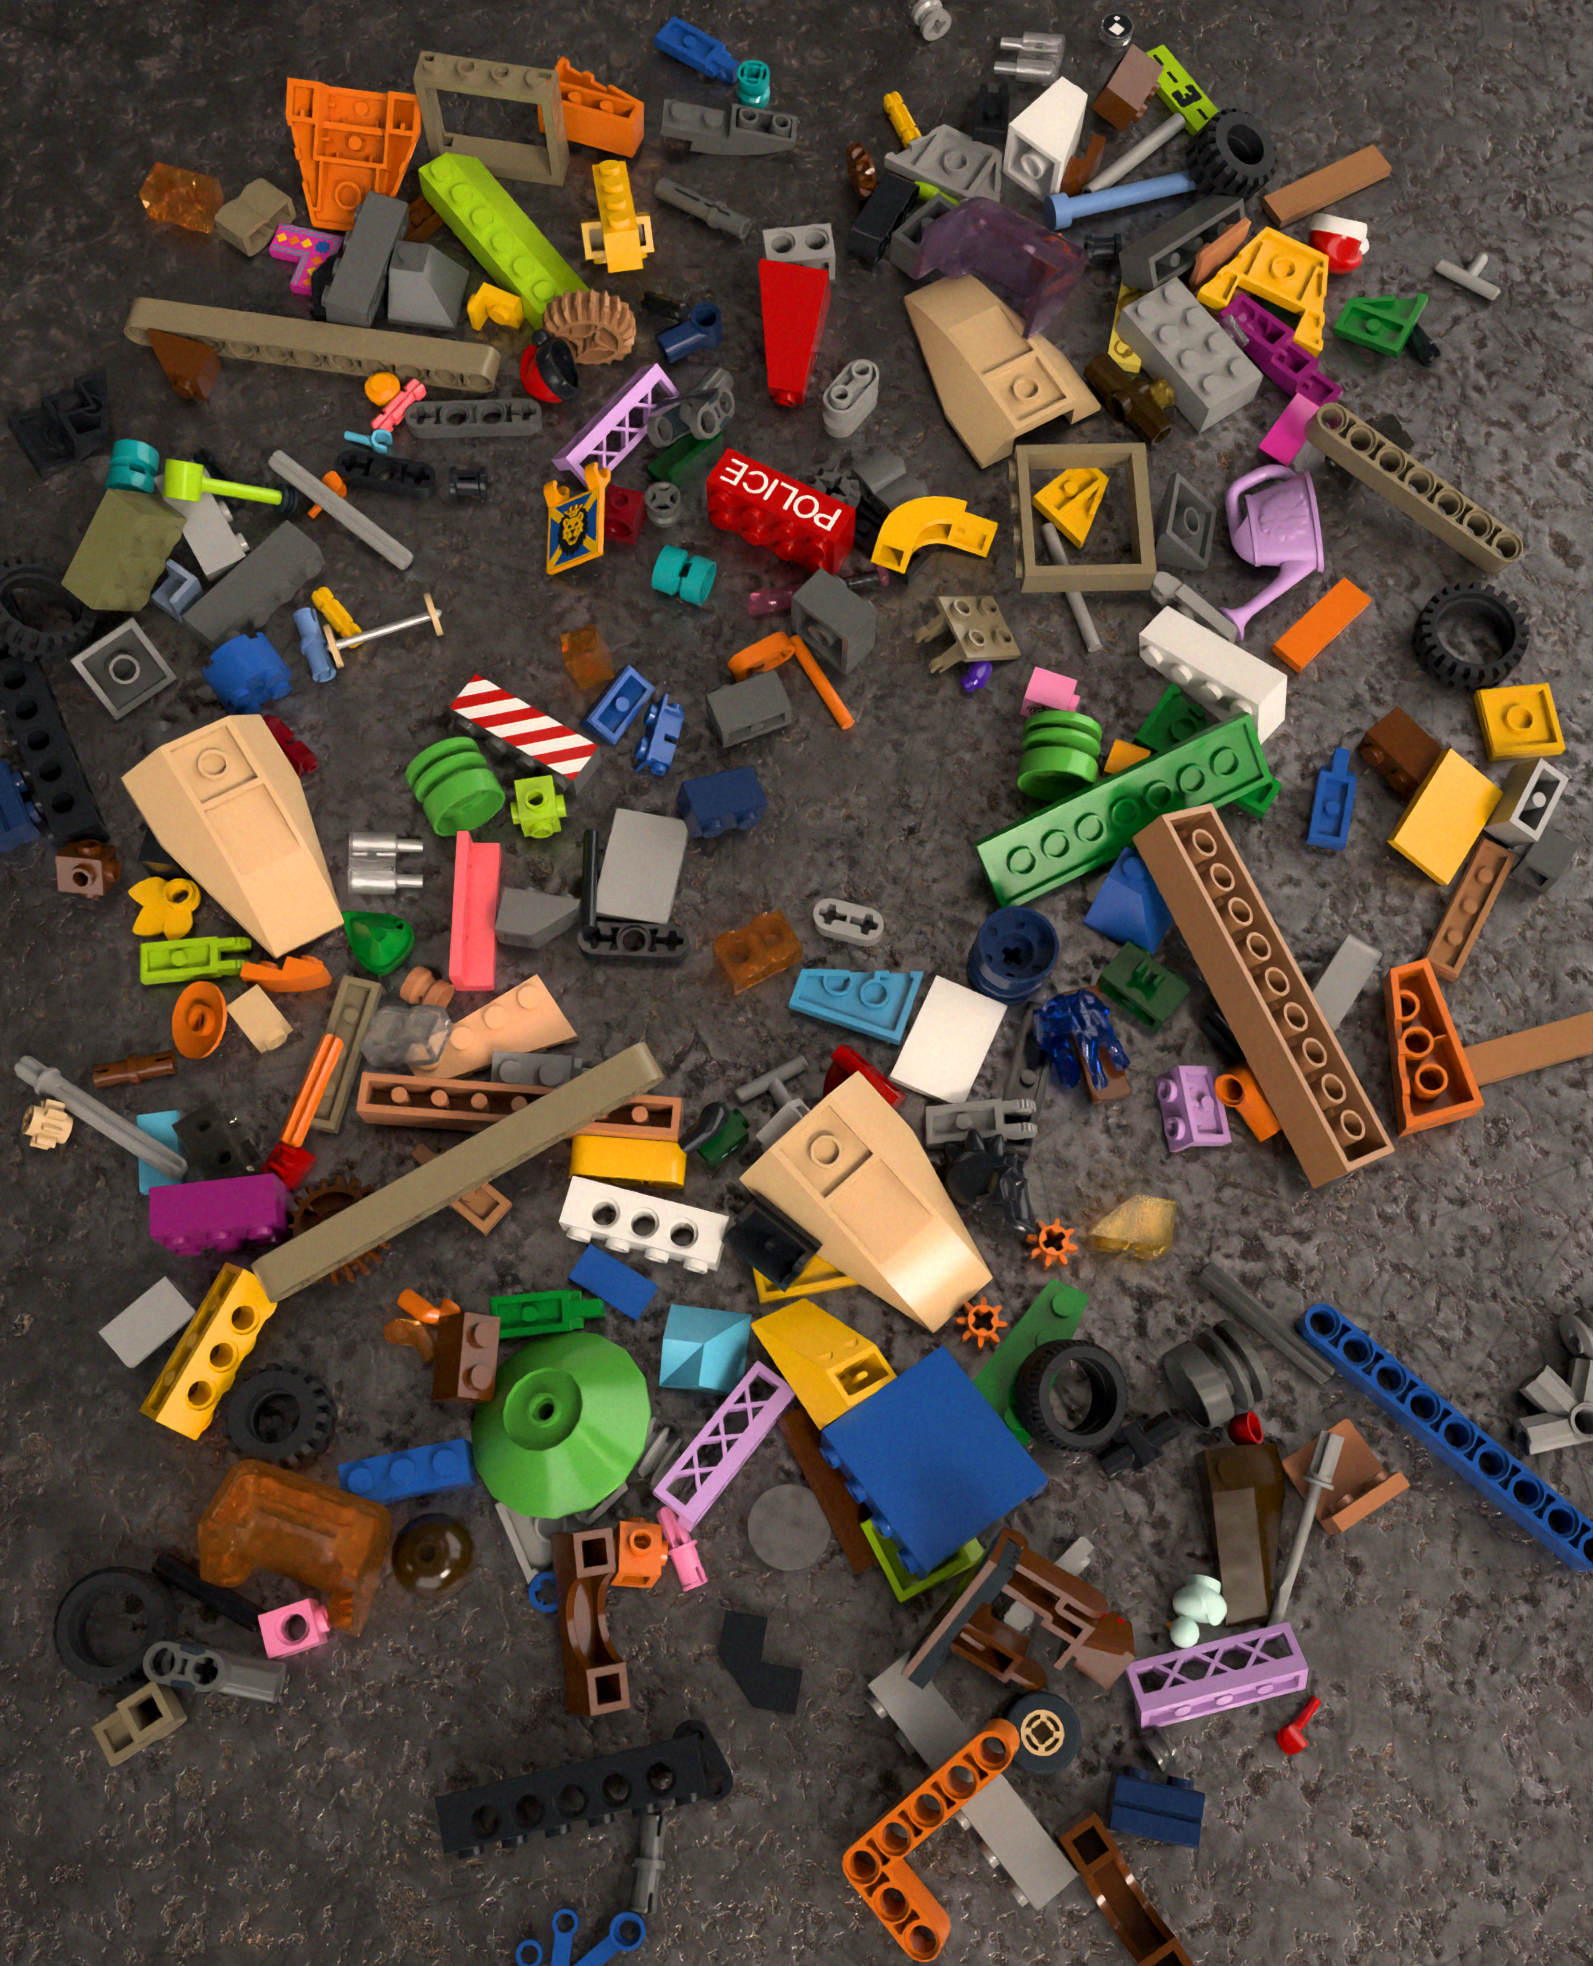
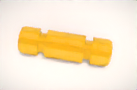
(900, 118)
(335, 613)

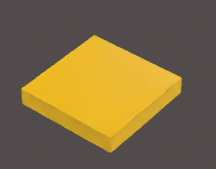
(1519, 722)

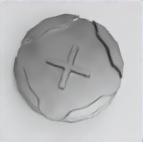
(788, 1527)

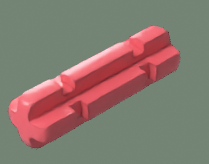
(395, 410)

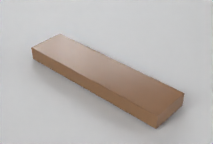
(1326, 186)
(1468, 908)
(1531, 1049)

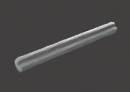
(340, 510)

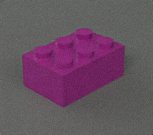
(220, 1214)

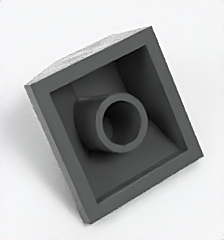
(425, 287)

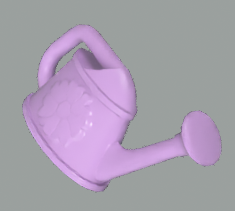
(1277, 531)

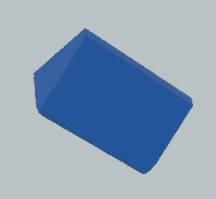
(617, 705)

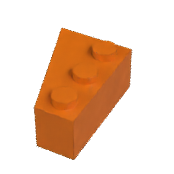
(597, 113)

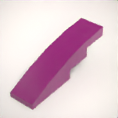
(1278, 355)

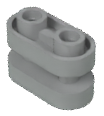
(850, 398)

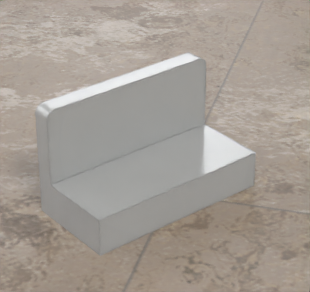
(148, 1322)

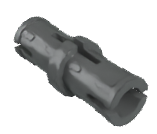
(648, 1864)

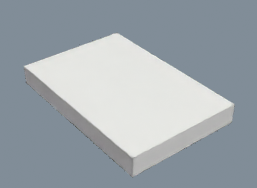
(948, 1042)

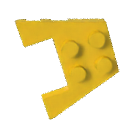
(1281, 273)

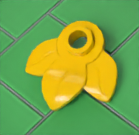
(160, 908)

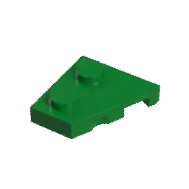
(1380, 322)

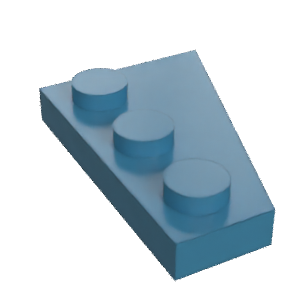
(859, 1001)

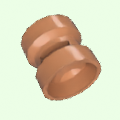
(423, 988)

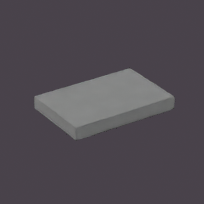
(641, 867)

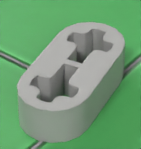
(851, 914)

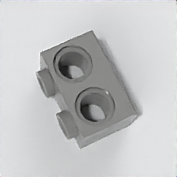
(801, 246)

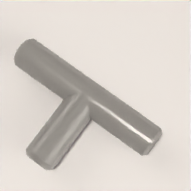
(1468, 277)
(773, 1082)

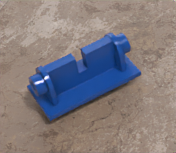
(652, 748)

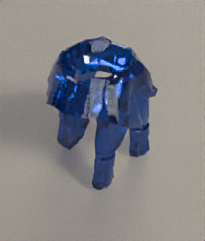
(1088, 1020)

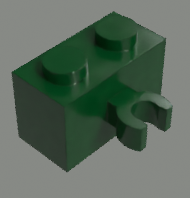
(1143, 986)

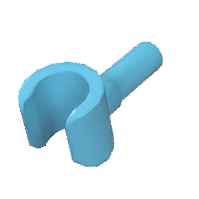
(372, 441)

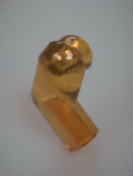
(411, 1333)

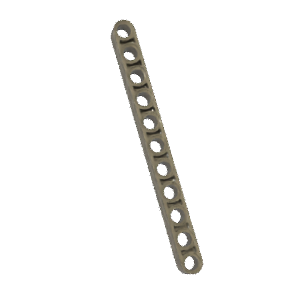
(319, 344)
(457, 1172)

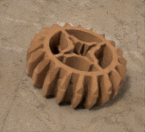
(591, 325)

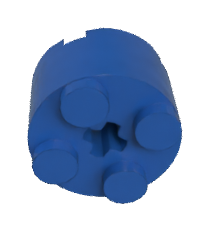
(247, 674)

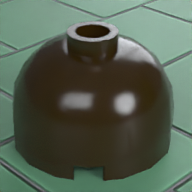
(434, 1556)

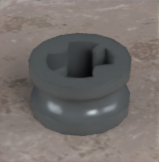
(1160, 1749)

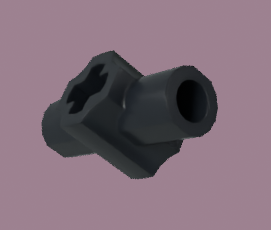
(1137, 1444)

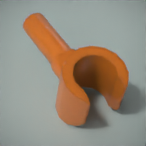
(333, 482)

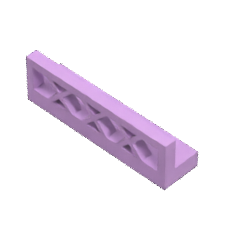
(607, 418)
(737, 1455)
(1221, 1691)

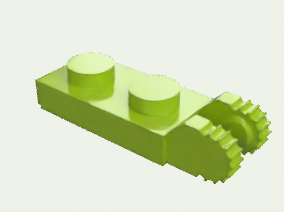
(190, 959)

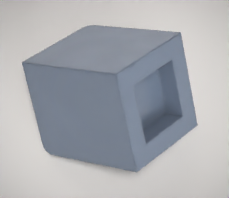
(178, 591)

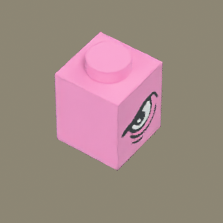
(1049, 693)

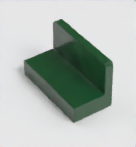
(685, 459)

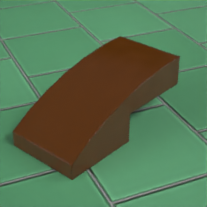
(1082, 171)

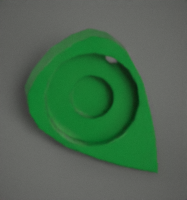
(378, 940)

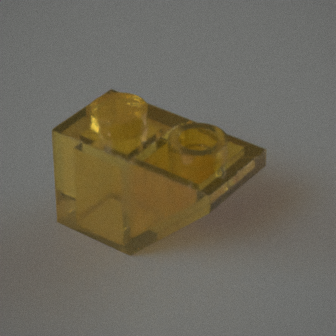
(1137, 1225)

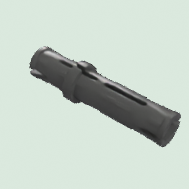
(714, 213)

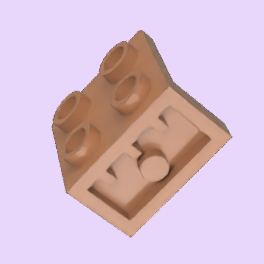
(1215, 256)
(1358, 1480)

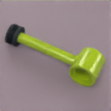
(187, 482)

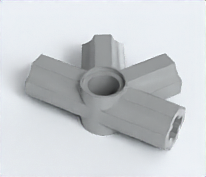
(1558, 1406)

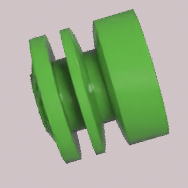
(1058, 754)
(455, 786)

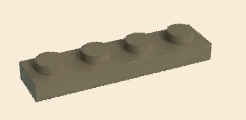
(348, 1020)

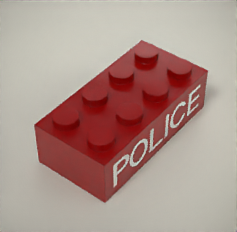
(780, 513)

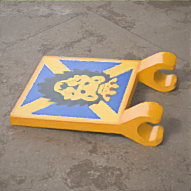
(576, 522)

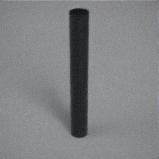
(589, 882)

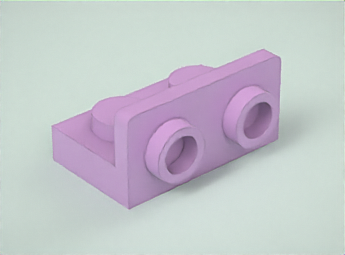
(1191, 1108)

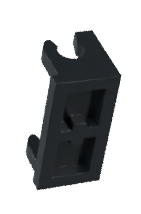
(772, 1243)

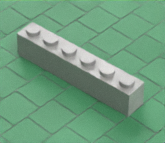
(996, 1812)

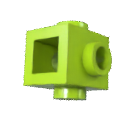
(538, 806)

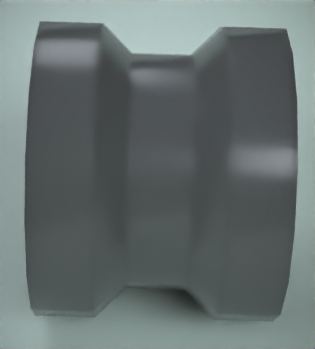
(662, 495)

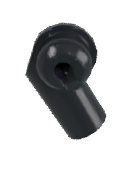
(707, 1127)

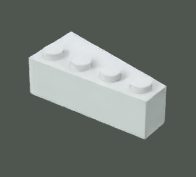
(1214, 671)

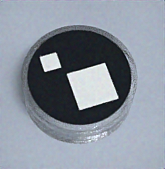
(1116, 29)

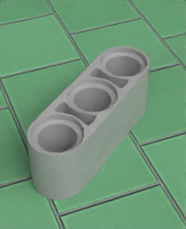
(1344, 978)

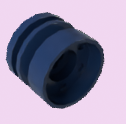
(1015, 935)

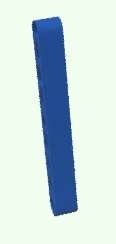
(1471, 1439)

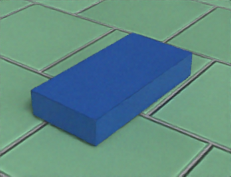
(613, 1282)

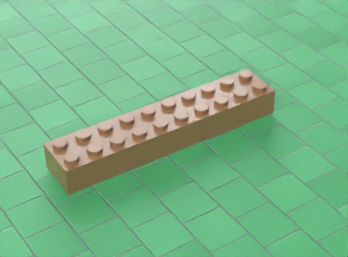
(1262, 994)

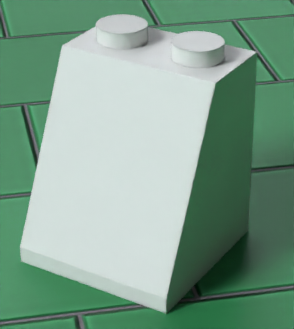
(1045, 139)

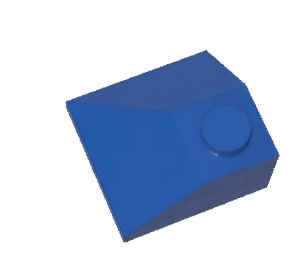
(1130, 905)

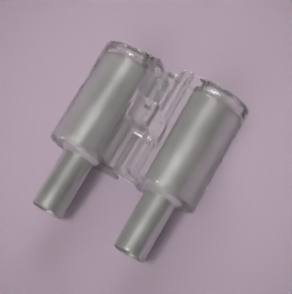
(1037, 59)
(374, 863)

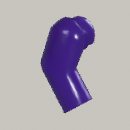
(977, 675)

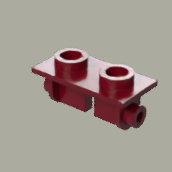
(297, 753)

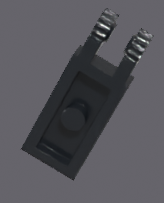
(991, 115)

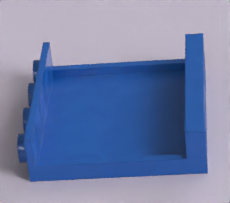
(931, 1462)

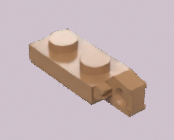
(480, 1207)

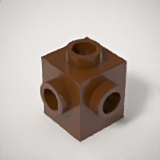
(87, 868)

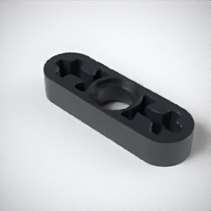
(398, 485)
(662, 931)

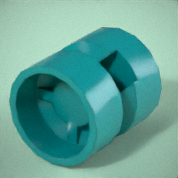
(132, 467)
(671, 573)

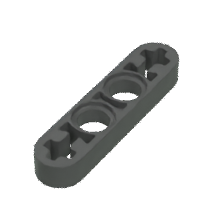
(474, 424)

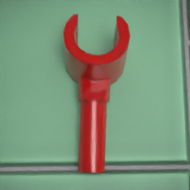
(1290, 1736)

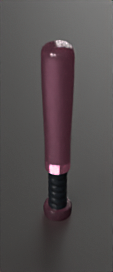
(781, 598)

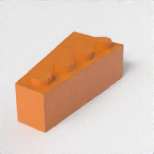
(1426, 1056)

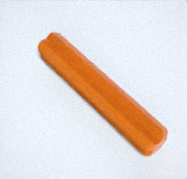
(311, 1090)

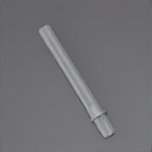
(51, 1084)

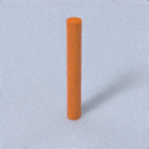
(821, 683)

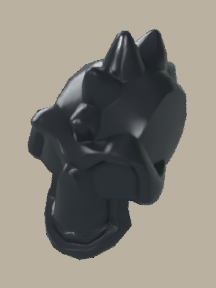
(988, 1174)

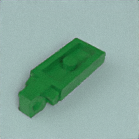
(543, 1312)

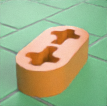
(761, 656)

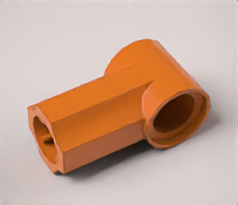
(1242, 1090)

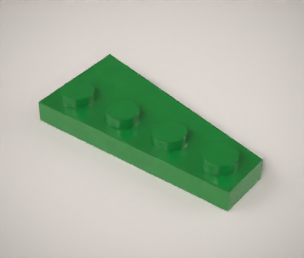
(1049, 1318)

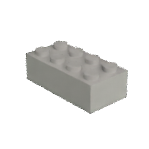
(1190, 353)

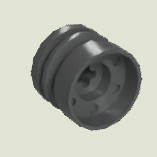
(1216, 1375)

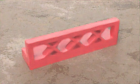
(474, 914)

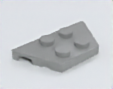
(951, 163)

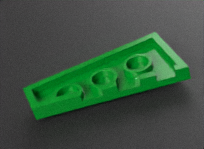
(1176, 720)

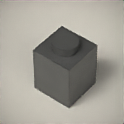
(1545, 859)

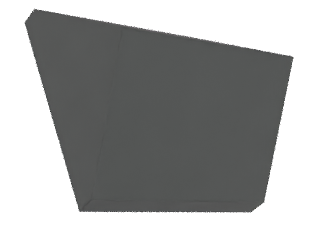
(1184, 526)
(123, 668)

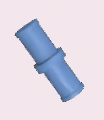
(313, 645)

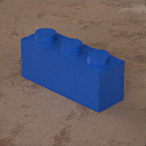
(411, 1472)

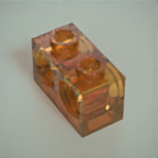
(182, 197)
(763, 959)

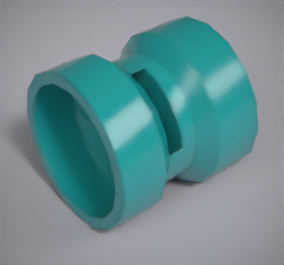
(753, 83)

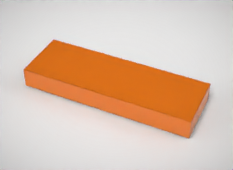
(1321, 625)

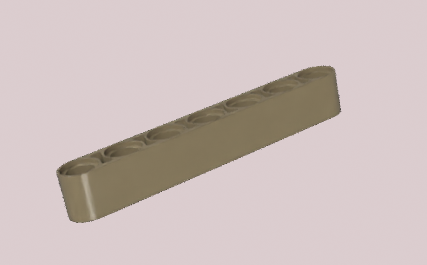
(1430, 488)

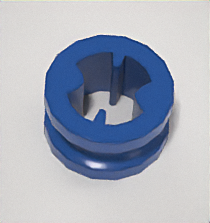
(536, 1586)

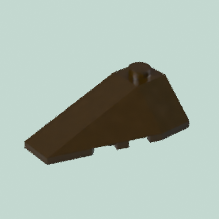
(1243, 1516)

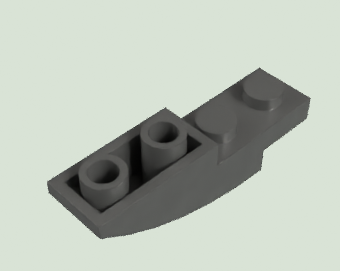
(736, 132)

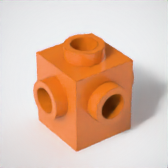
(638, 1553)

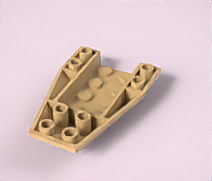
(984, 370)
(241, 828)
(874, 1203)

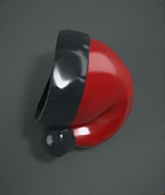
(549, 369)

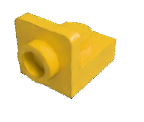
(497, 304)

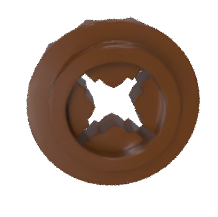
(861, 170)

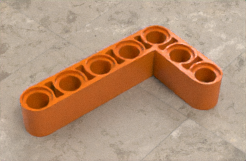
(920, 1821)

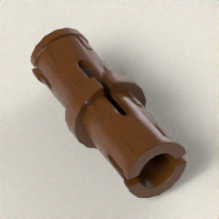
(135, 1069)

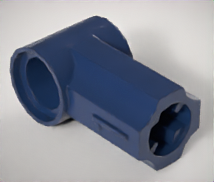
(693, 334)

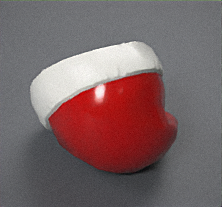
(1340, 240)

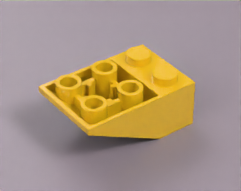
(822, 1360)

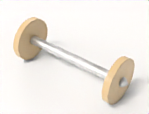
(334, 645)

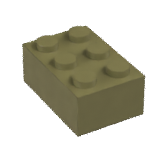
(124, 551)

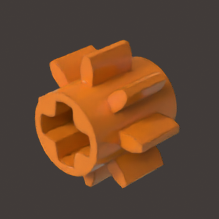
(1051, 1254)
(980, 1312)

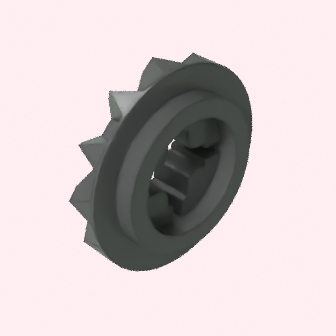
(849, 488)

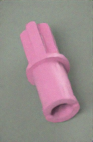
(681, 1550)

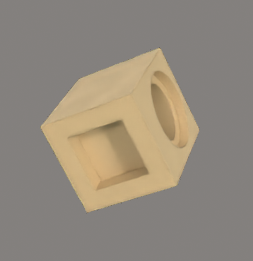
(259, 1019)

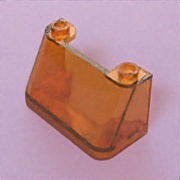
(298, 1531)

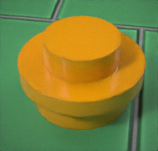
(382, 388)

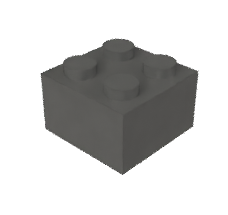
(834, 620)

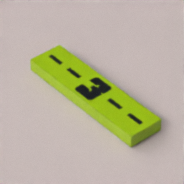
(1181, 91)

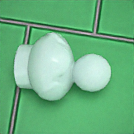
(1196, 1602)

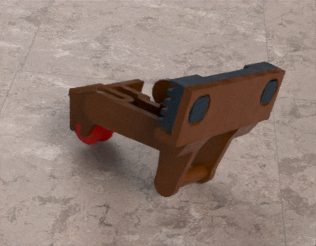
(1067, 1605)

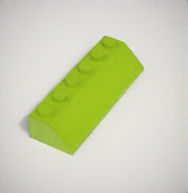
(497, 232)

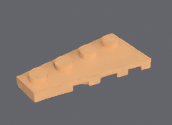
(517, 1021)

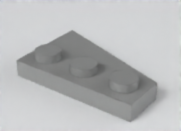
(532, 1535)

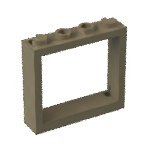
(500, 81)
(1083, 577)

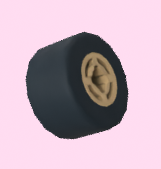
(1032, 1716)

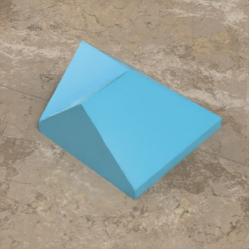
(704, 1349)

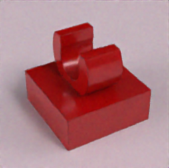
(289, 1165)

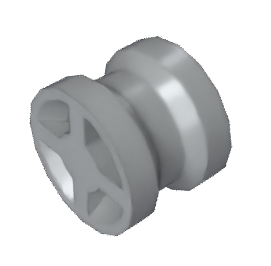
(931, 18)

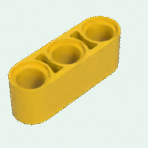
(628, 1162)

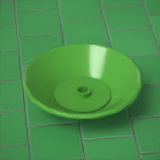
(585, 1445)

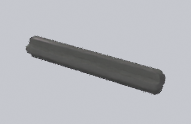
(1266, 1323)

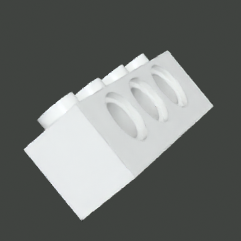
(588, 1197)

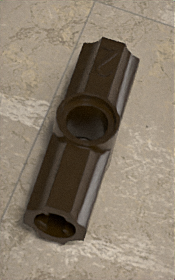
(1128, 399)

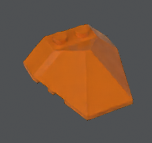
(349, 146)

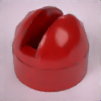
(1245, 1429)

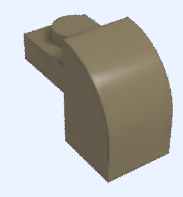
(139, 1721)

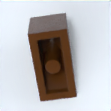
(187, 364)

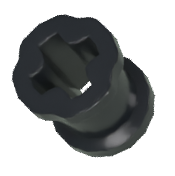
(1103, 248)
(469, 482)

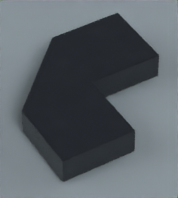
(762, 1683)

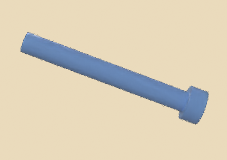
(1060, 209)

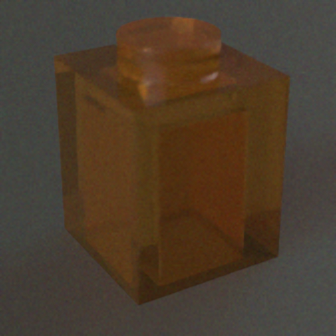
(587, 656)

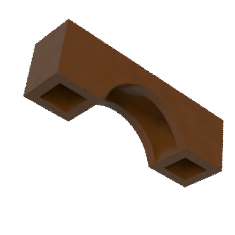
(592, 1667)
(1117, 1893)

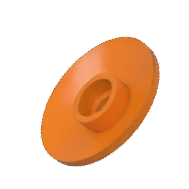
(199, 1020)

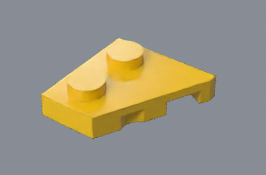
(1072, 501)

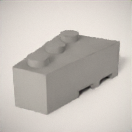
(209, 533)

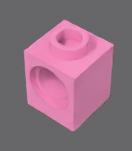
(275, 1628)

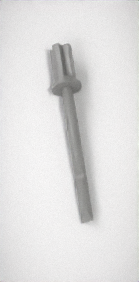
(1319, 1475)

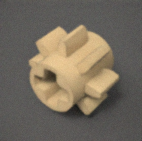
(47, 1124)

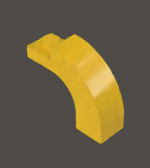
(930, 522)

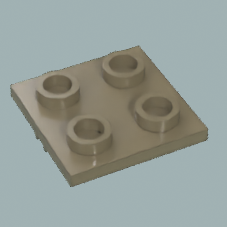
(976, 627)

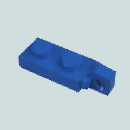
(697, 50)
(1332, 803)

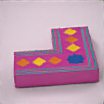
(306, 248)

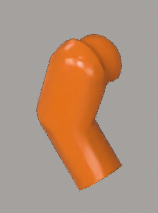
(424, 1310)

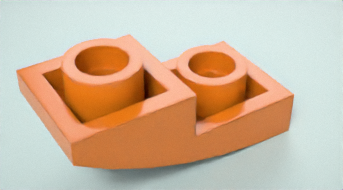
(296, 975)

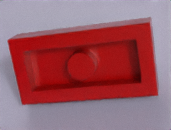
(849, 1061)

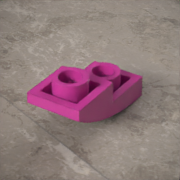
(1288, 432)

